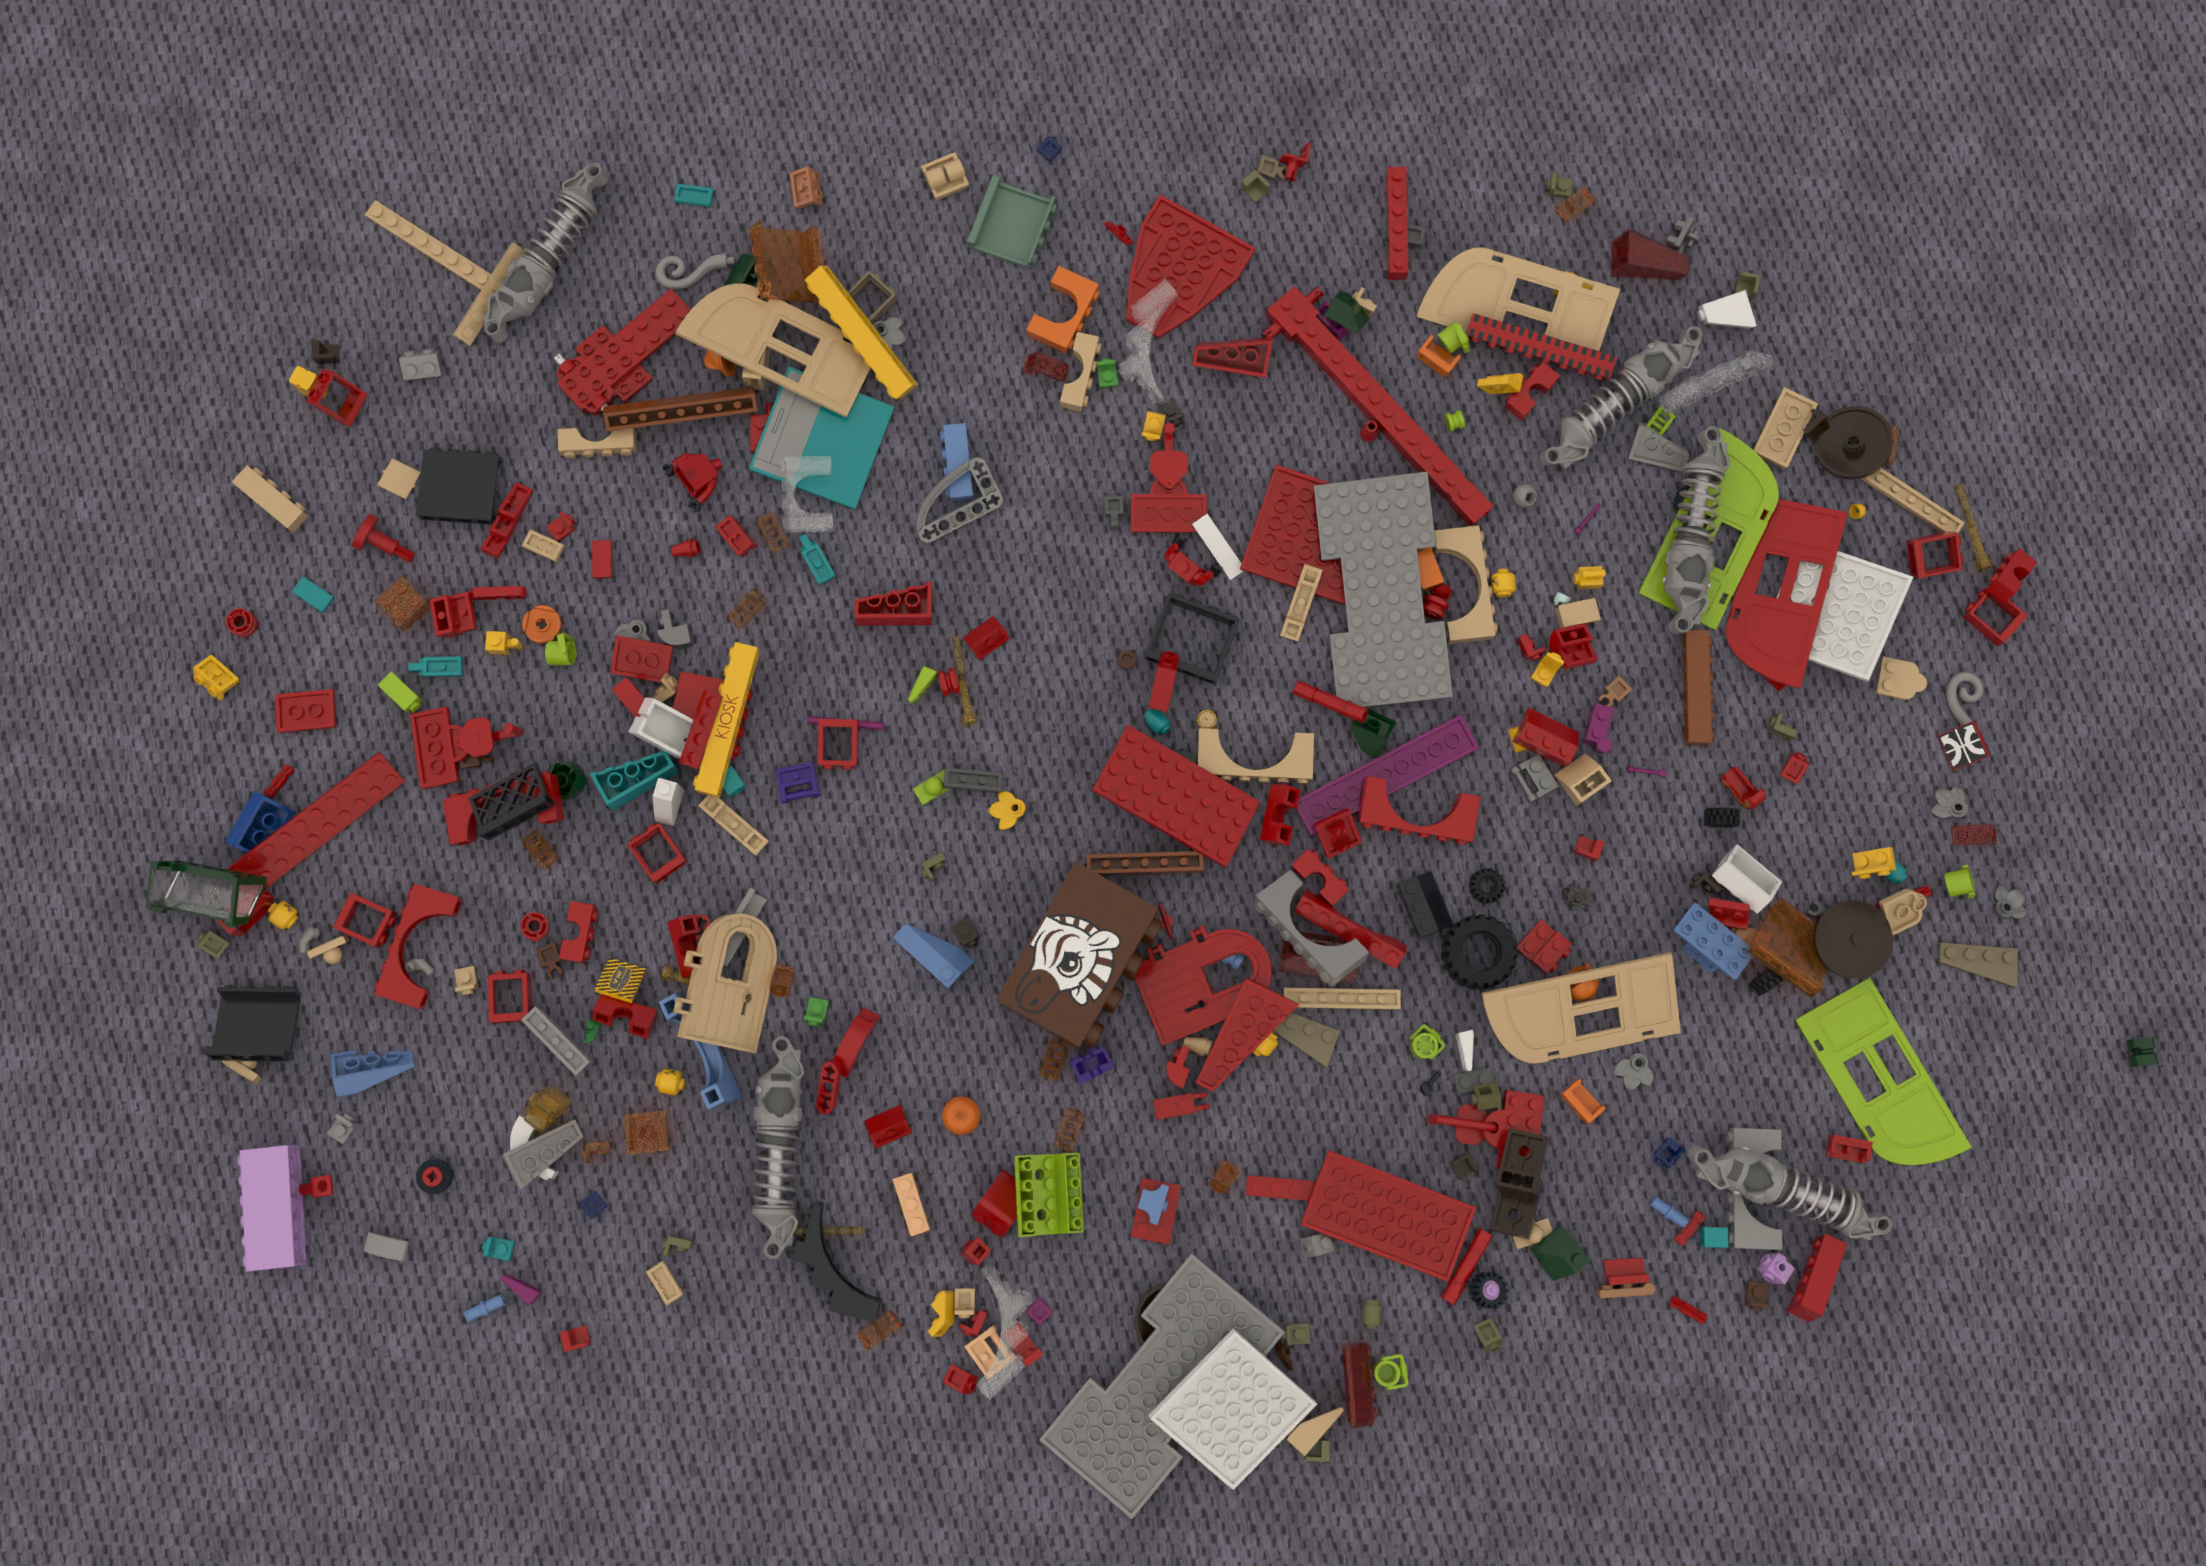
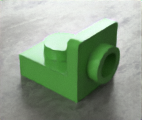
(1107, 373)
(816, 1011)

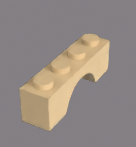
(1074, 393)
(619, 441)

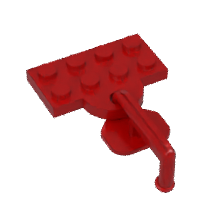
(1165, 508)
(444, 745)
(1519, 1112)

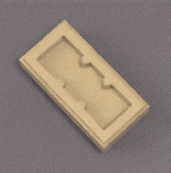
(543, 545)
(665, 1283)

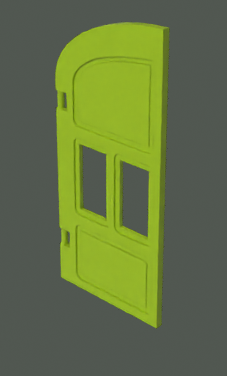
(1745, 493)
(1909, 1118)

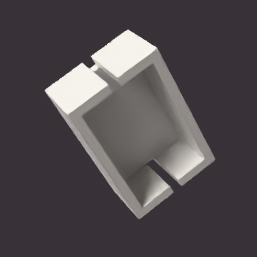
(661, 726)
(1747, 878)

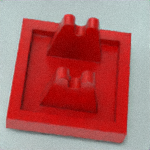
(1337, 833)

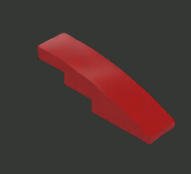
(507, 520)

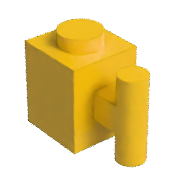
(1589, 577)
(500, 643)

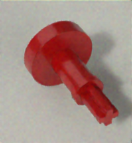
(369, 534)

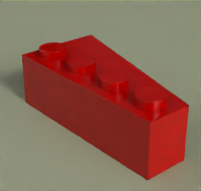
(1235, 356)
(900, 607)
(1818, 1278)

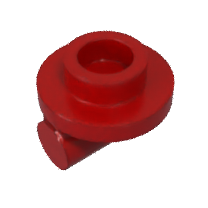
(1442, 591)

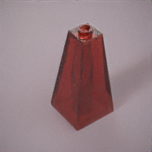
(1642, 257)

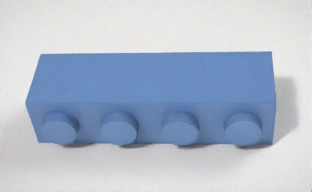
(956, 453)

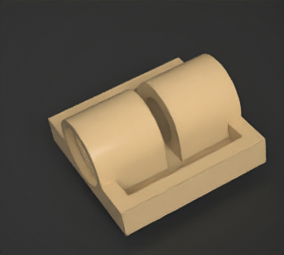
(945, 176)

